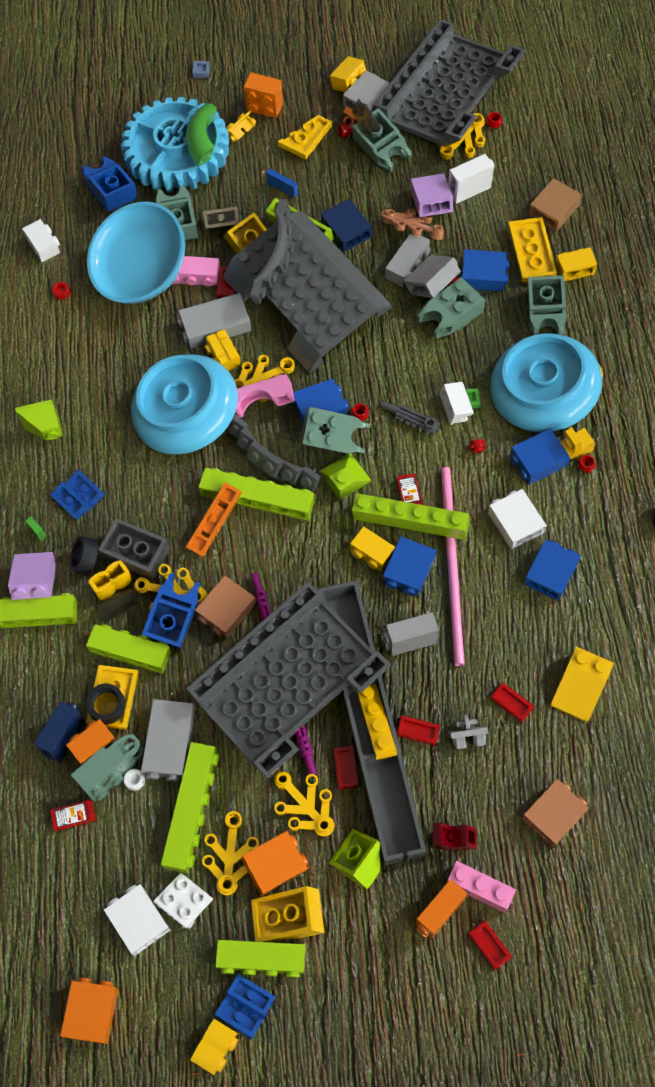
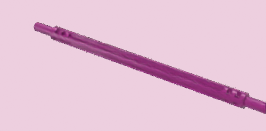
(301, 734)

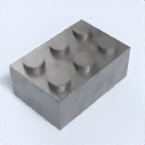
(135, 547)

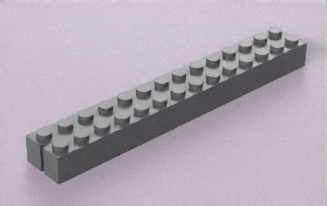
(384, 778)

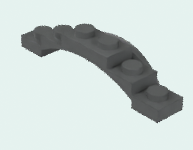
(280, 256)
(268, 463)

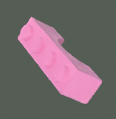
(275, 389)

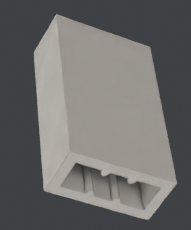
(213, 316)
(168, 740)

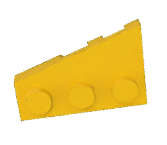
(307, 138)

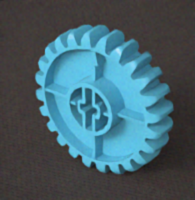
(158, 150)

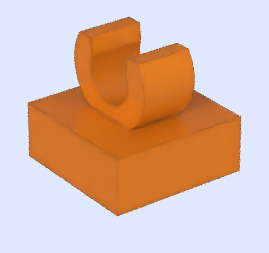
(350, 116)

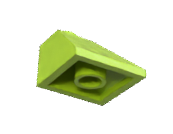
(41, 419)
(345, 476)
(358, 858)

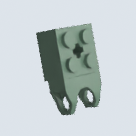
(383, 143)
(182, 208)
(546, 303)
(453, 308)
(338, 430)
(108, 767)

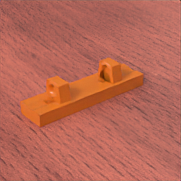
(214, 519)

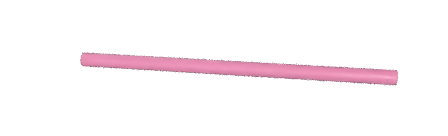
(453, 574)

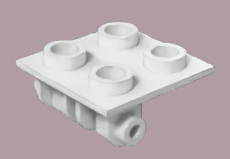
(183, 900)

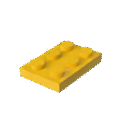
(126, 681)

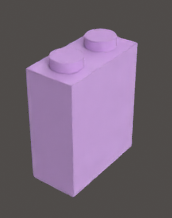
(431, 195)
(32, 575)

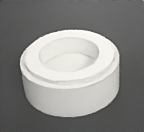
(134, 779)

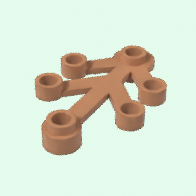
(407, 219)

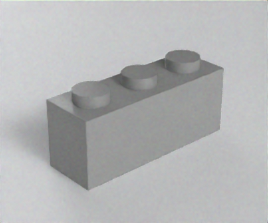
(407, 259)

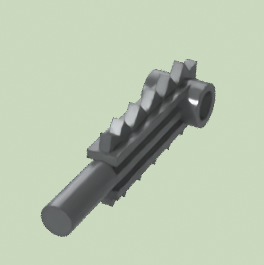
(411, 417)

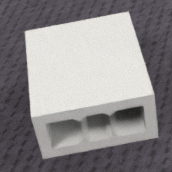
(471, 178)
(516, 518)
(136, 919)

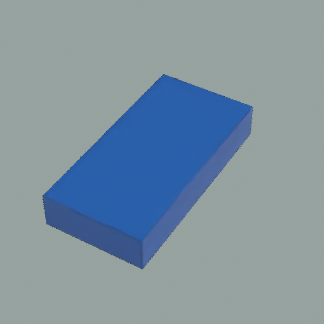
(282, 183)

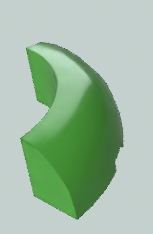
(198, 142)

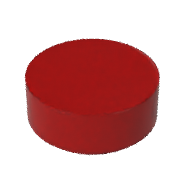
(60, 290)

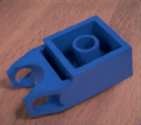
(109, 184)
(175, 607)

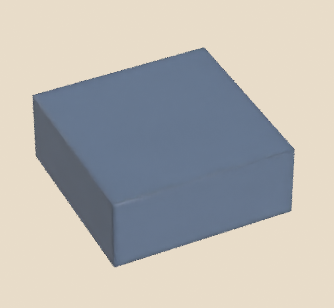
(201, 69)

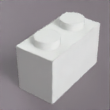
(41, 240)

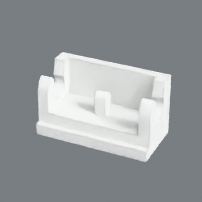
(456, 402)

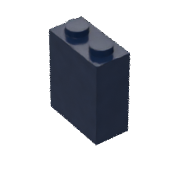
(347, 225)
(59, 729)

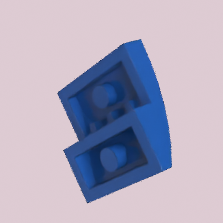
(78, 494)
(244, 1007)

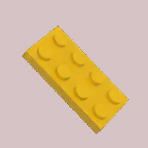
(532, 248)

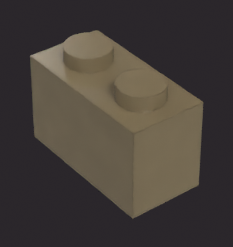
(221, 217)

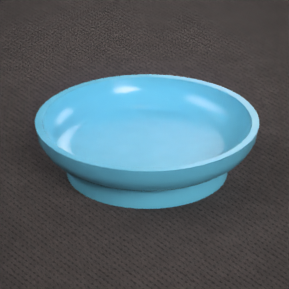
(136, 253)
(545, 382)
(183, 403)

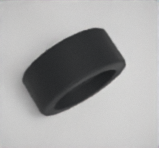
(83, 555)
(99, 690)

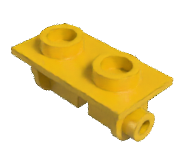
(243, 122)

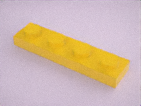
(376, 723)

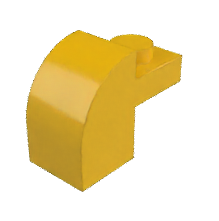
(577, 443)

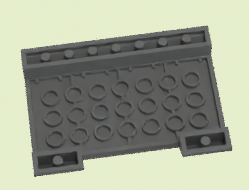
(444, 84)
(317, 292)
(284, 677)

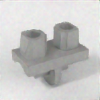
(477, 733)

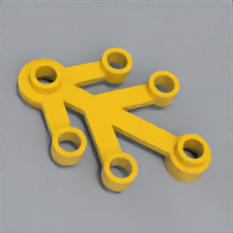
(447, 152)
(258, 376)
(177, 589)
(306, 807)
(229, 856)

